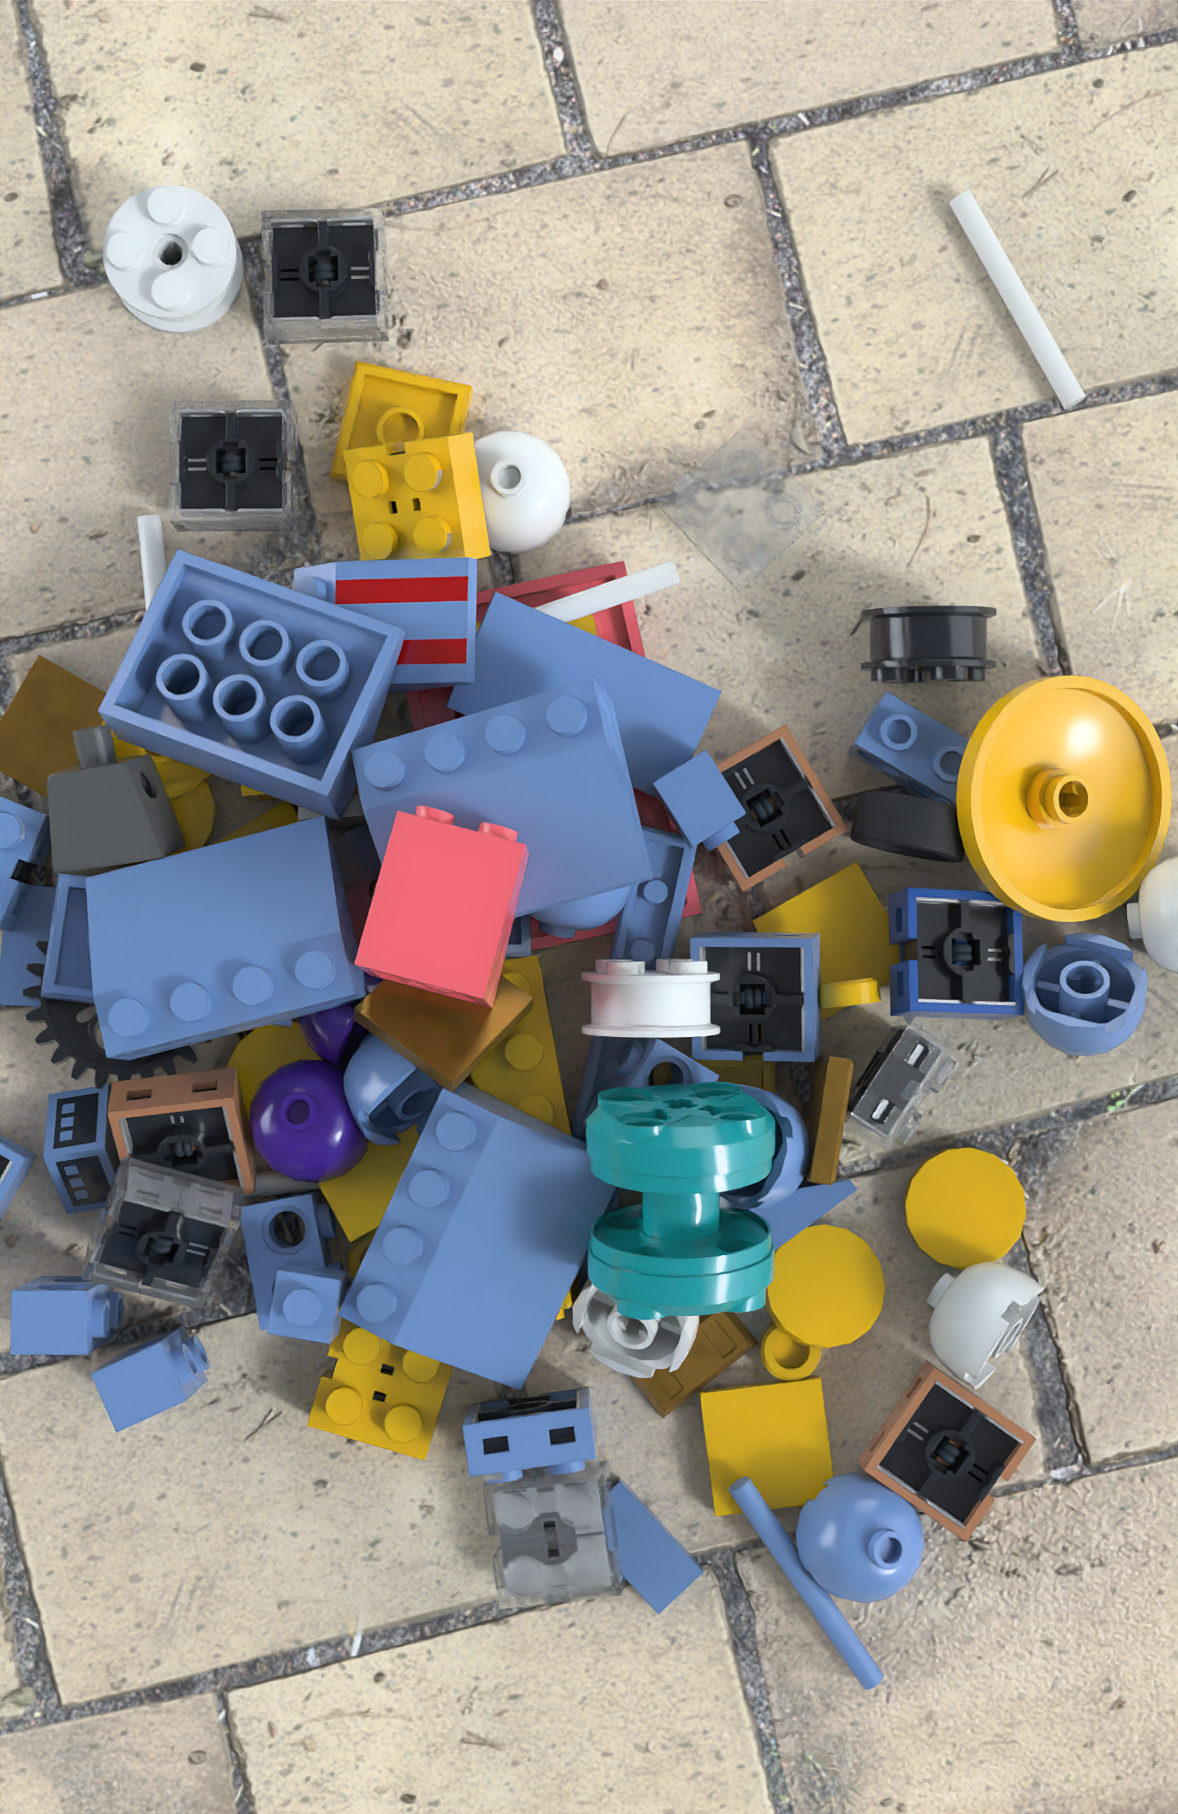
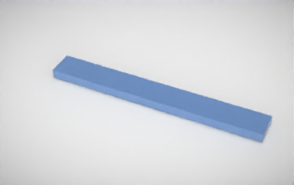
(644, 933)

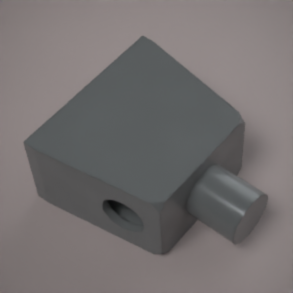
(108, 808)

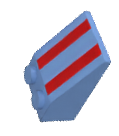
(424, 597)

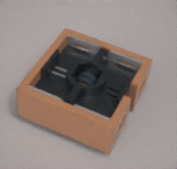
(782, 806)
(186, 1125)
(966, 1463)

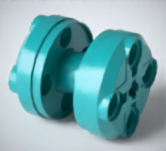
(678, 1245)

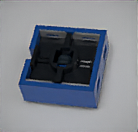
(955, 955)

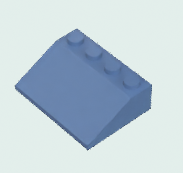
(254, 683)
(533, 766)
(221, 940)
(480, 1238)

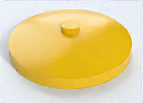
(1064, 798)

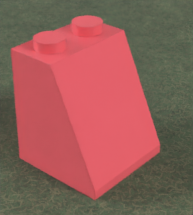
(444, 906)

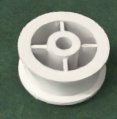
(165, 226)
(650, 1002)

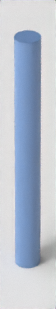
(814, 1596)

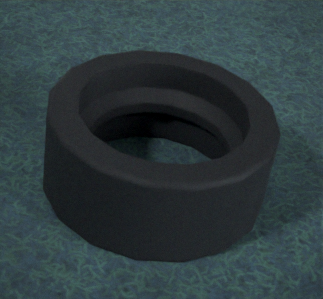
(907, 826)

